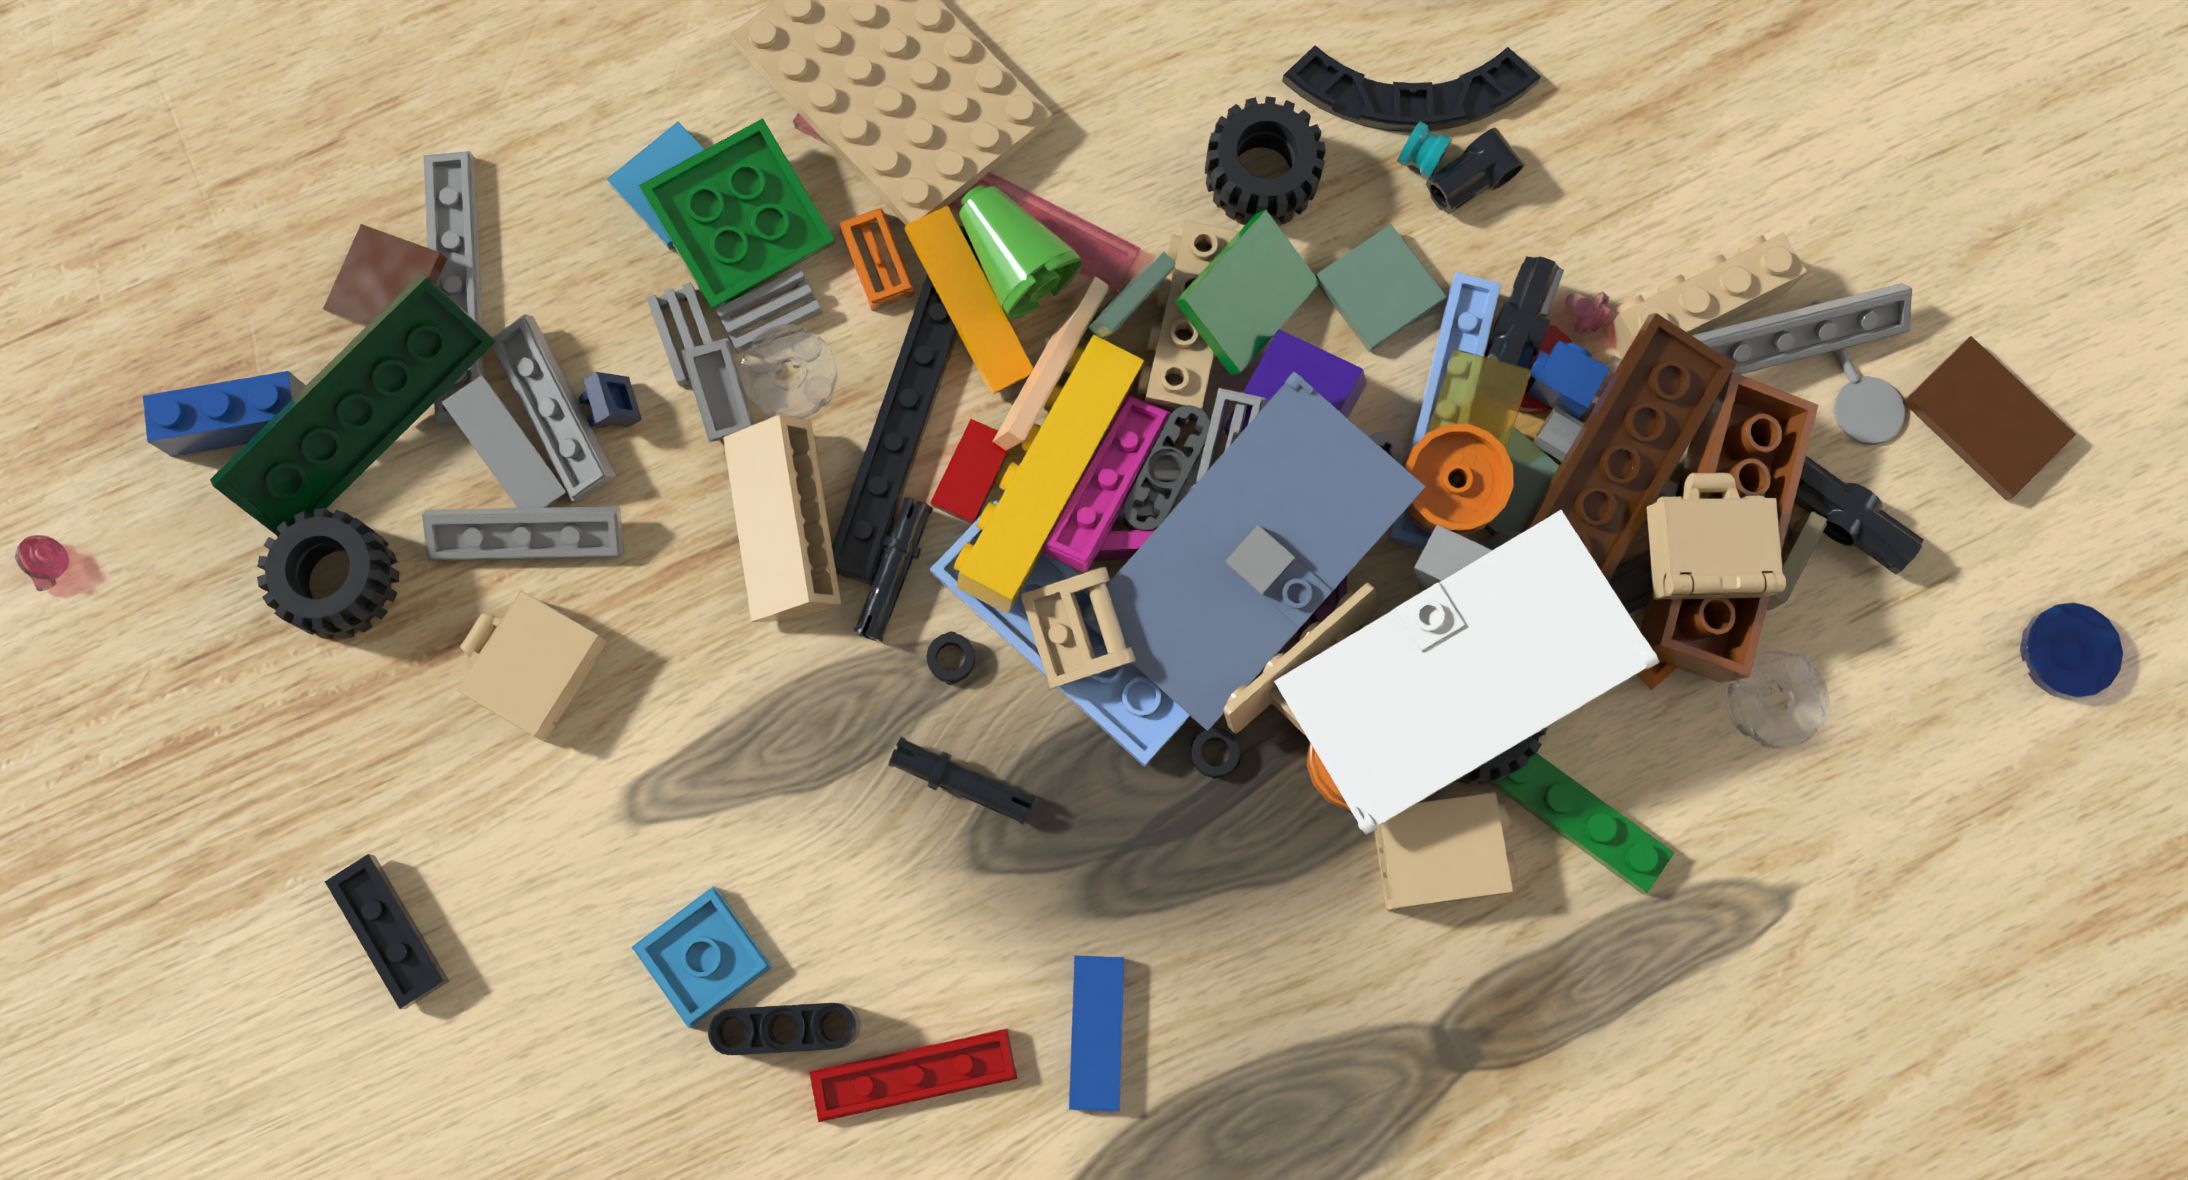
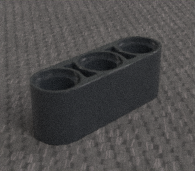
(760, 1024)

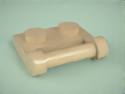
(1062, 631)

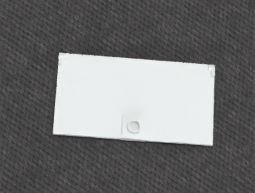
(1465, 671)

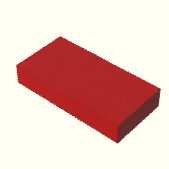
(970, 473)

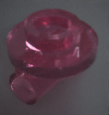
(1591, 312)
(42, 560)

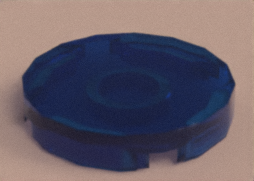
(2071, 651)

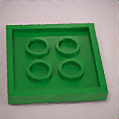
(737, 214)

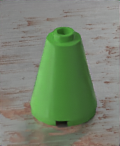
(1016, 251)

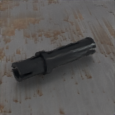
(893, 569)
(961, 780)

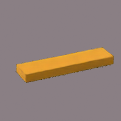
(969, 300)

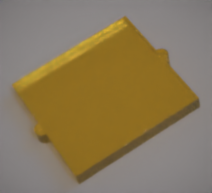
(1481, 394)

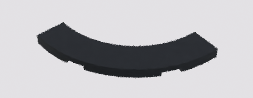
(1404, 104)

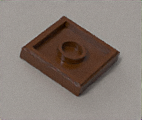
(377, 272)

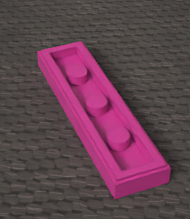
(1105, 484)

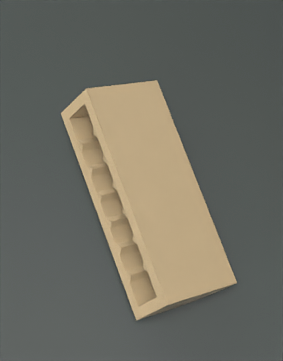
(781, 519)

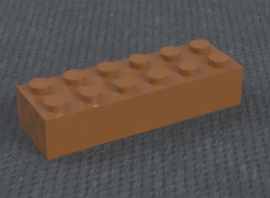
(1763, 444)

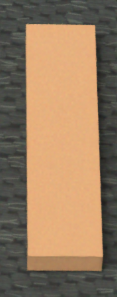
(1051, 364)

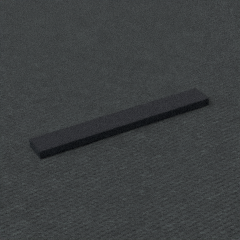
(896, 437)

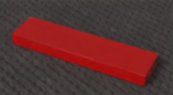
(913, 1075)

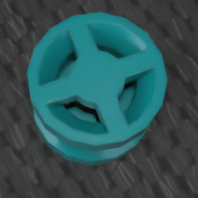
(1424, 150)

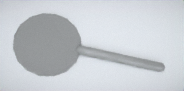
(1867, 406)

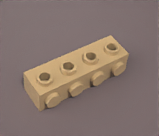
(1715, 294)
(1181, 354)

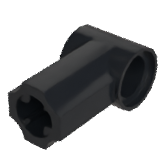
(1484, 165)

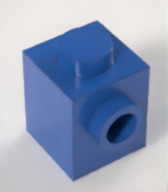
(1566, 378)

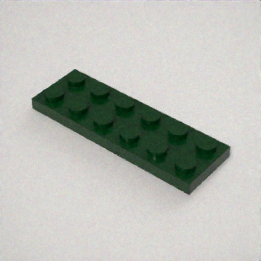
(354, 407)

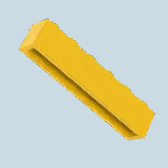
(1048, 474)

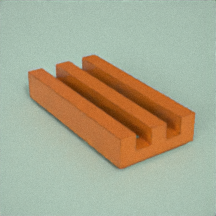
(890, 293)

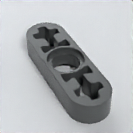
(1170, 434)

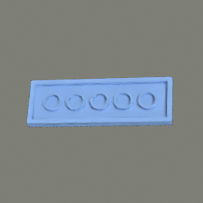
(1117, 700)

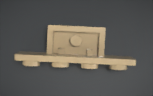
(1251, 700)

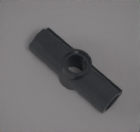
(1524, 317)
(1856, 517)

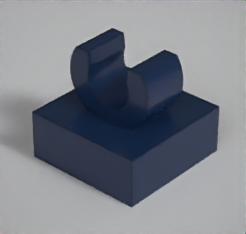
(610, 400)

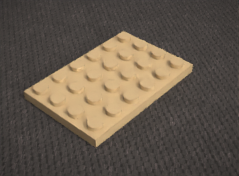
(895, 93)

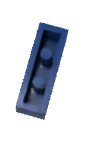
(216, 413)

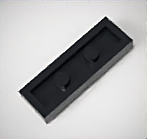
(386, 931)

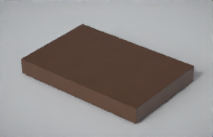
(1989, 418)

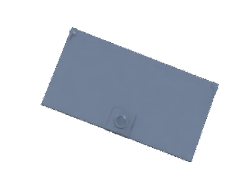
(1313, 489)

